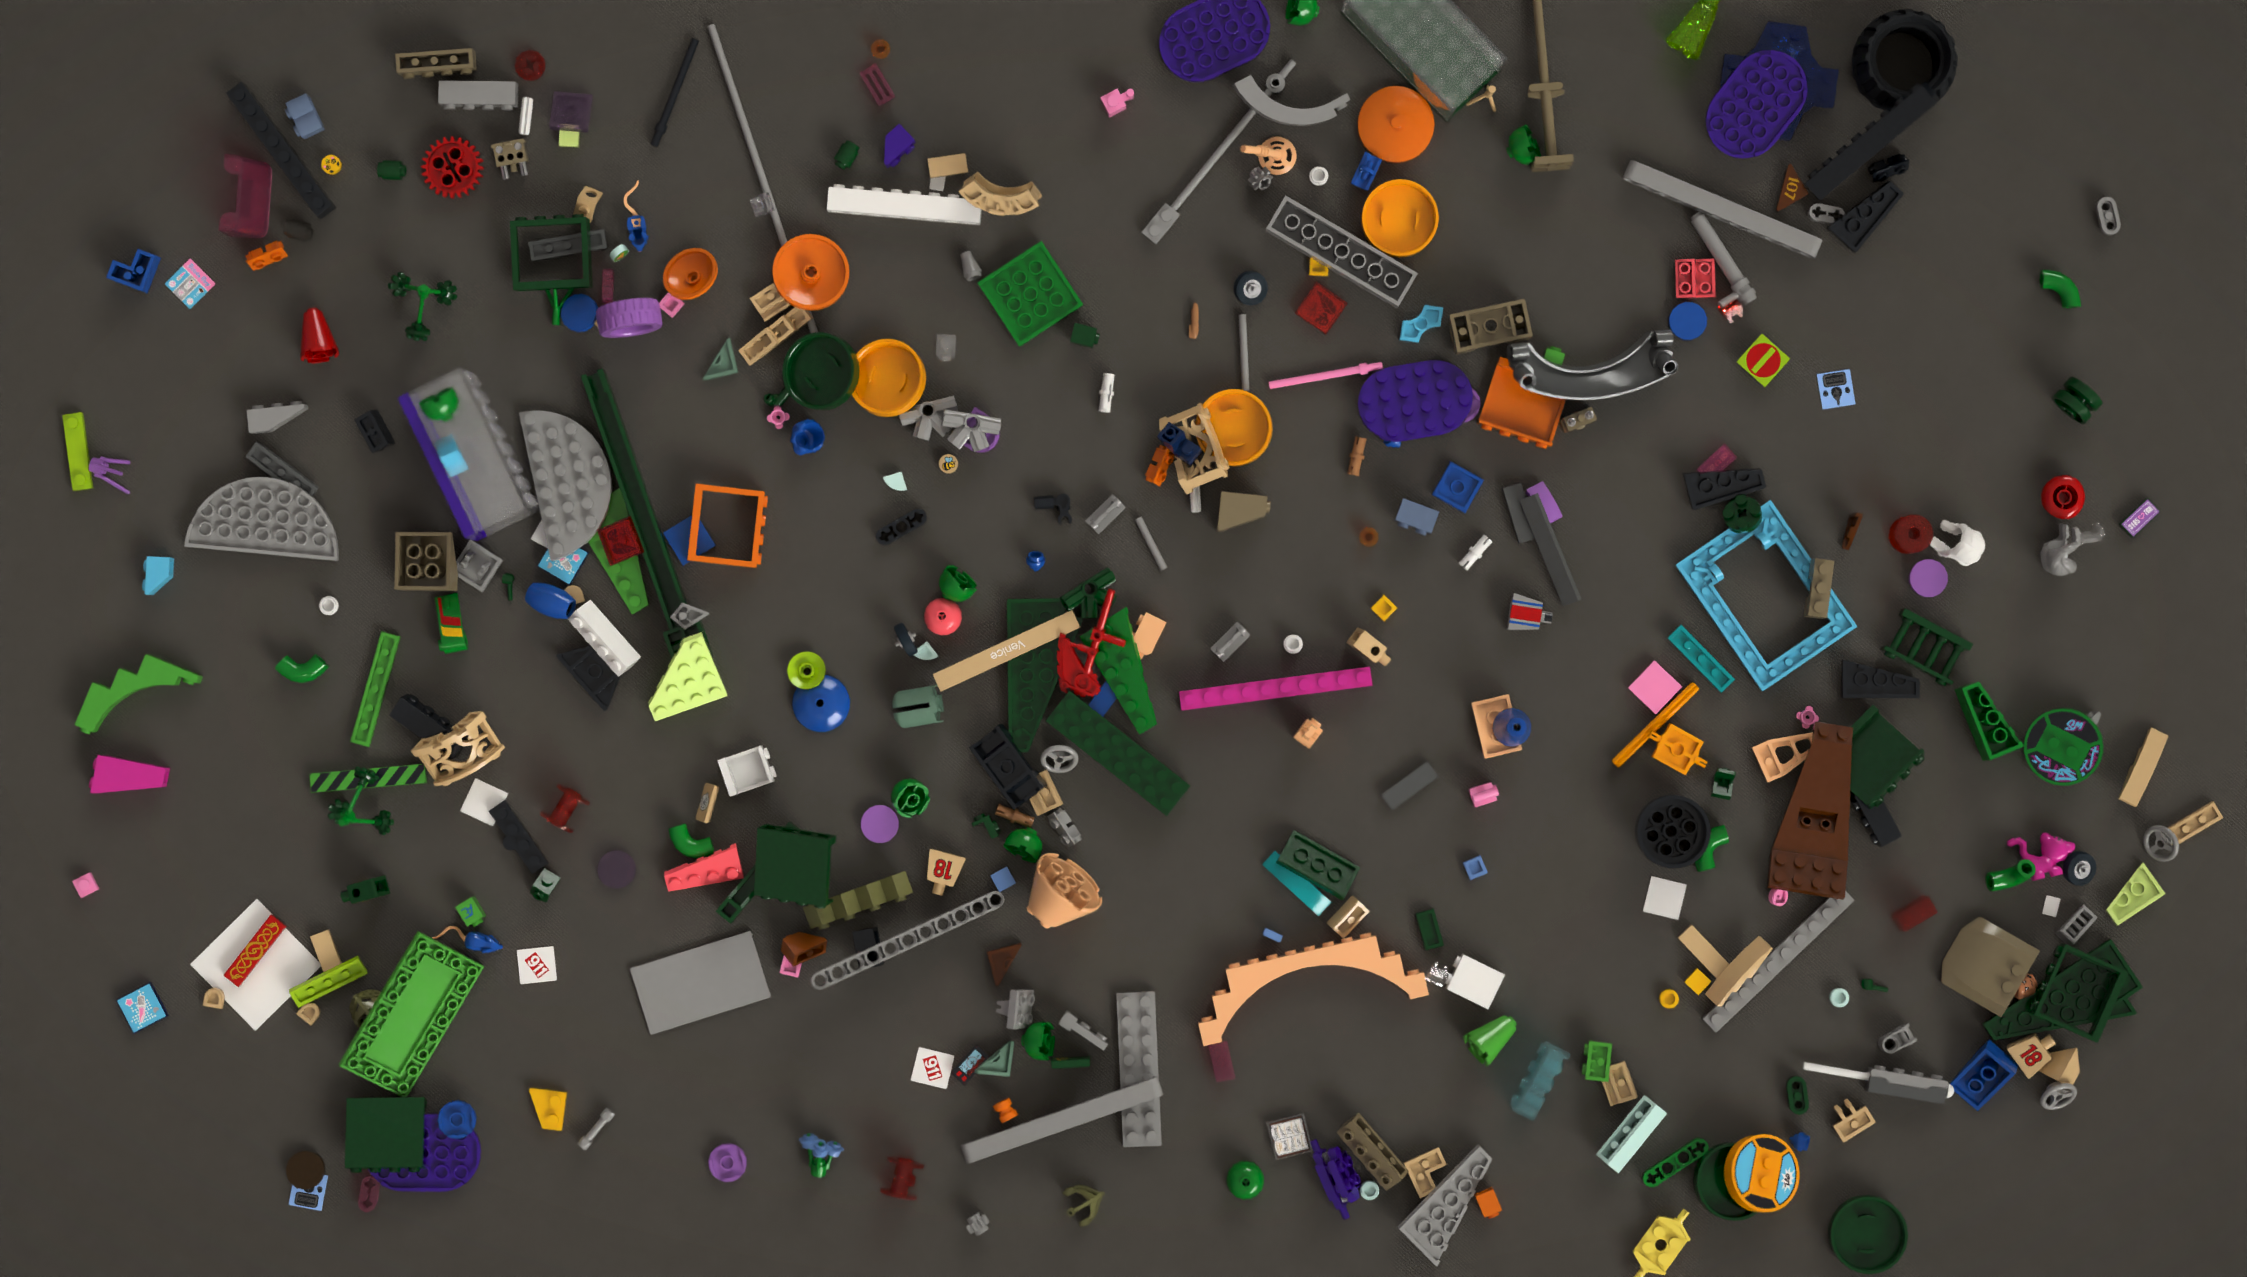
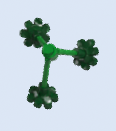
(444, 293)
(344, 814)

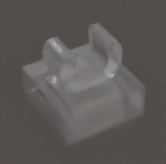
(762, 204)
(1437, 975)

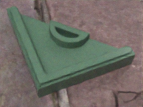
(723, 364)
(999, 1063)

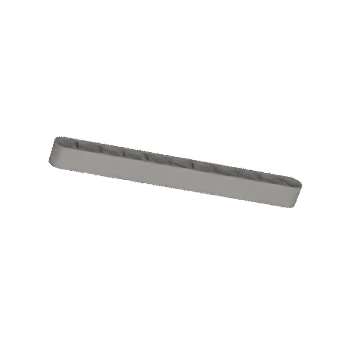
(1722, 209)
(917, 939)
(1062, 1120)

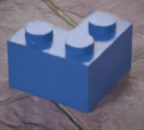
(137, 275)

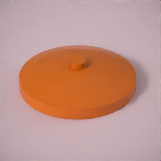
(1395, 124)
(810, 272)

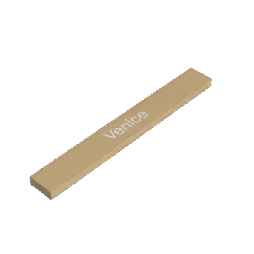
(1006, 650)

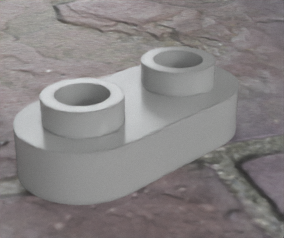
(2109, 216)

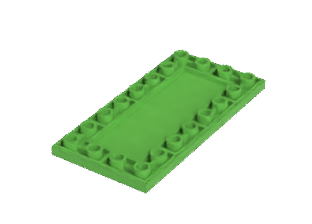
(411, 1015)

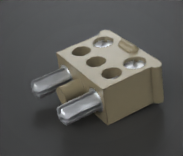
(506, 149)
(1578, 419)

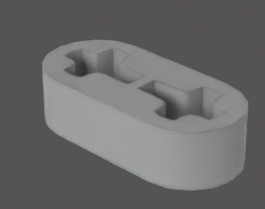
(1825, 209)

